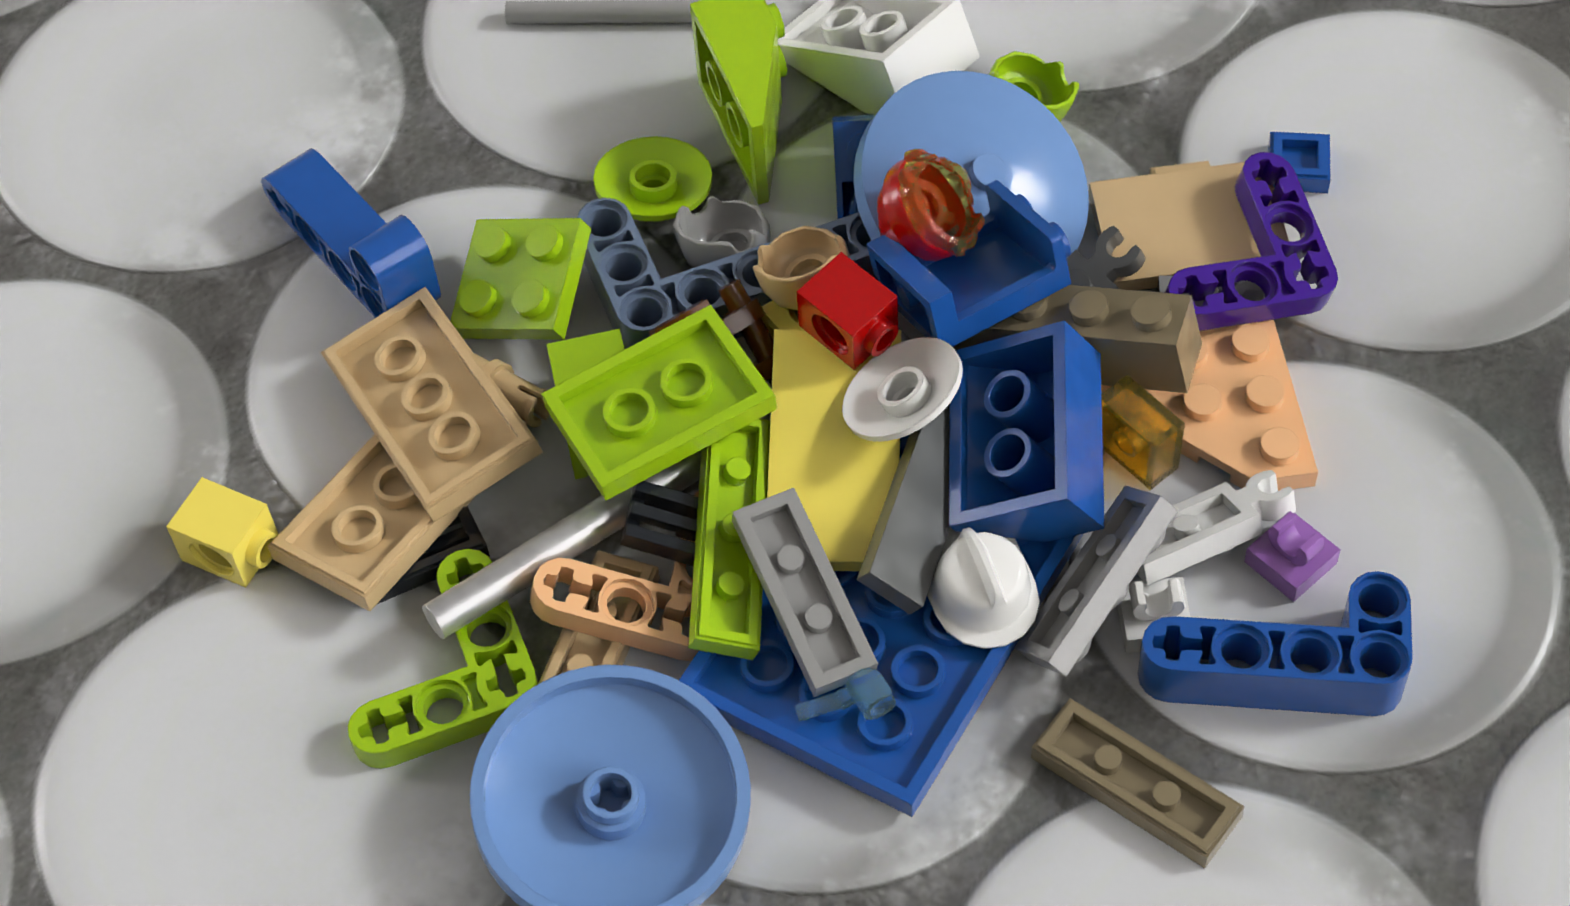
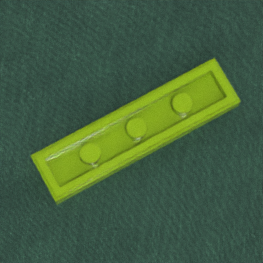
(725, 585)

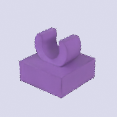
(1292, 555)

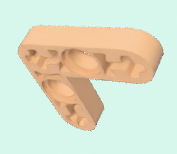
(612, 584)

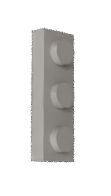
(1097, 580)
(803, 591)

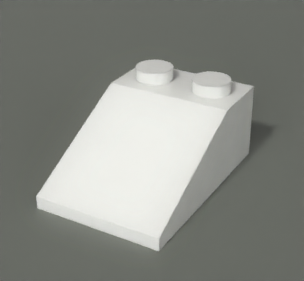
(877, 46)

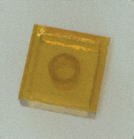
(1140, 432)

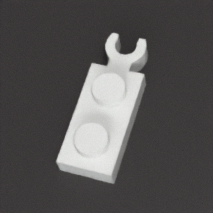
(1217, 523)

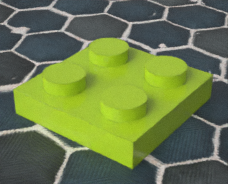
(520, 278)

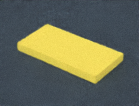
(815, 451)

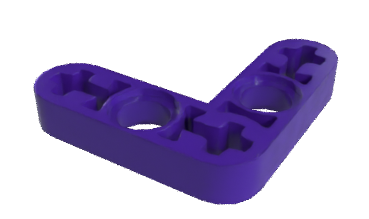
(1279, 260)

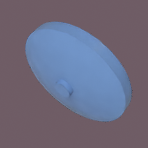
(987, 130)
(610, 792)

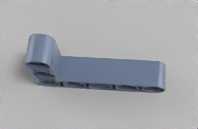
(641, 300)

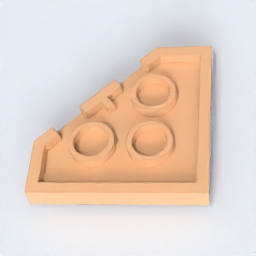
(1244, 408)

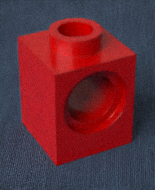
(848, 311)

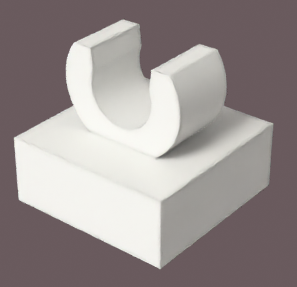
(1147, 604)

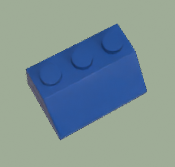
(1028, 437)

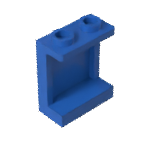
(1008, 269)

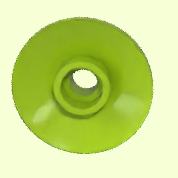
(654, 177)

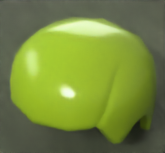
(1039, 79)

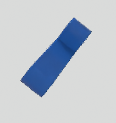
(370, 257)
(1275, 650)

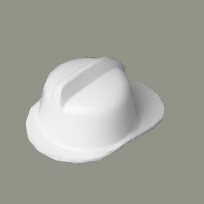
(983, 589)

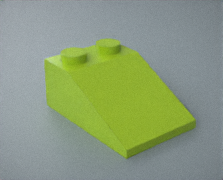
(741, 80)

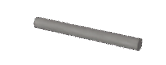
(598, 11)

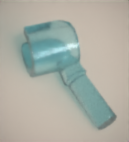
(864, 688)

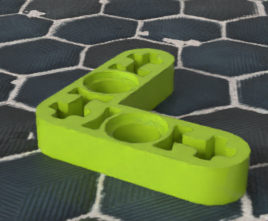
(472, 685)

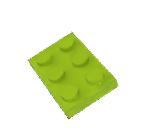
(659, 402)

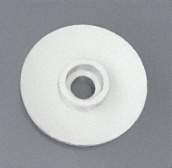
(902, 389)

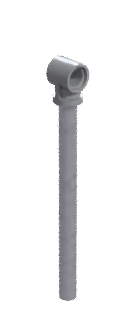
(562, 540)

